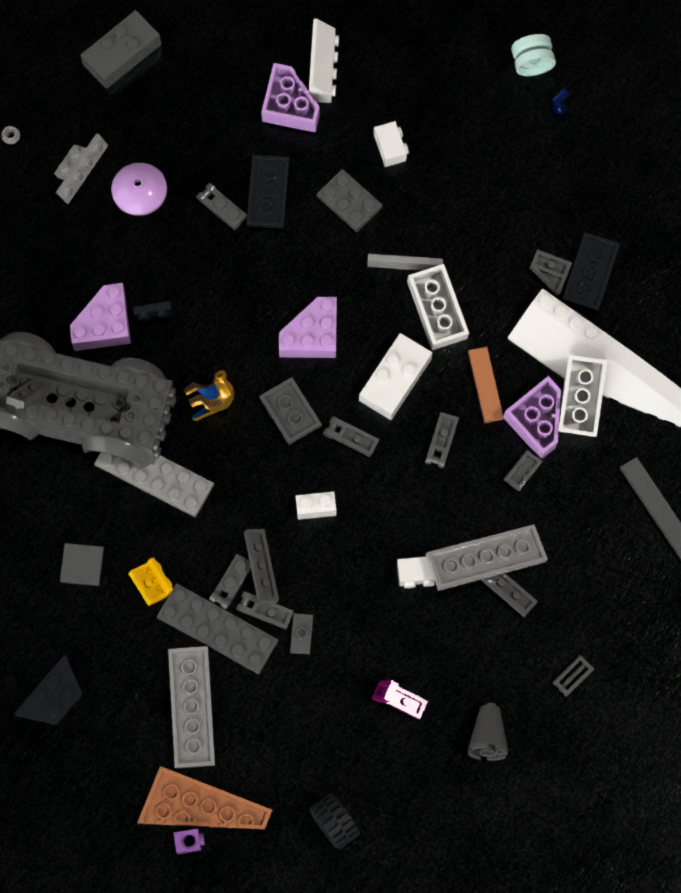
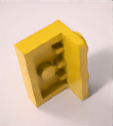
(151, 581)

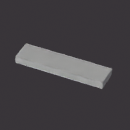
(402, 262)

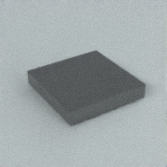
(82, 564)

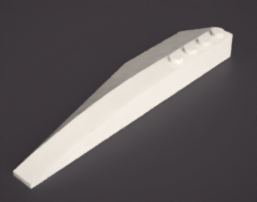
(555, 331)

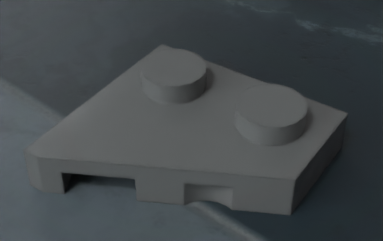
(551, 270)

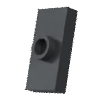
(523, 470)
(301, 634)

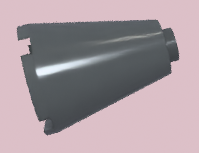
(488, 735)

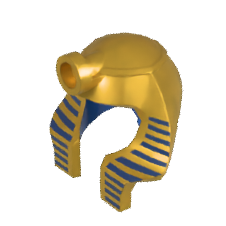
(218, 395)

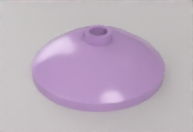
(143, 198)

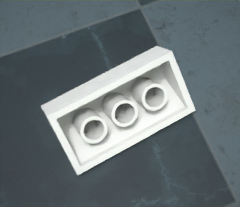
(322, 62)

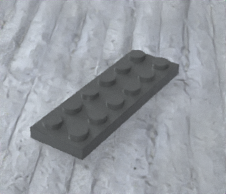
(217, 629)

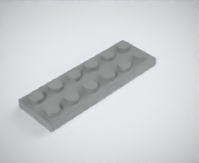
(163, 480)
(486, 557)
(191, 707)

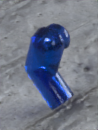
(558, 104)

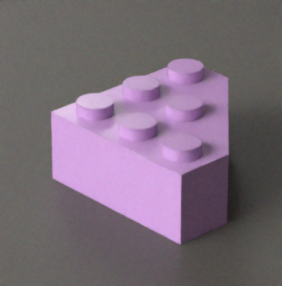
(289, 101)
(102, 320)
(311, 332)
(537, 417)

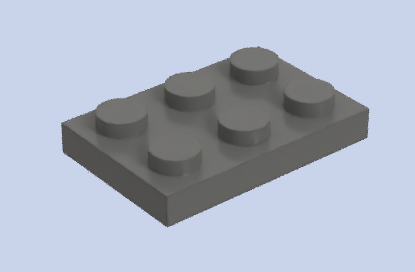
(349, 200)
(290, 411)

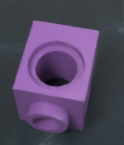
(180, 837)

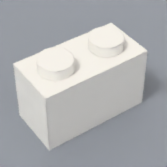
(390, 143)
(316, 505)
(414, 572)

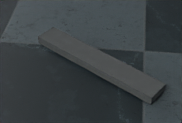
(654, 502)

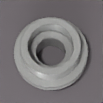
(10, 130)

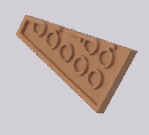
(189, 802)

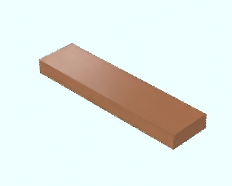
(485, 385)

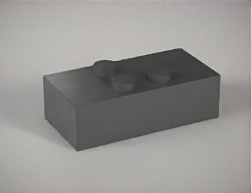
(121, 49)

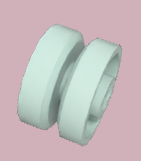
(533, 55)

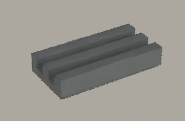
(562, 687)

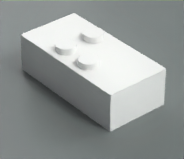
(437, 307)
(395, 376)
(582, 395)

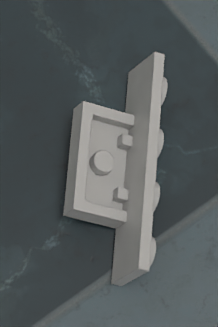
(77, 166)

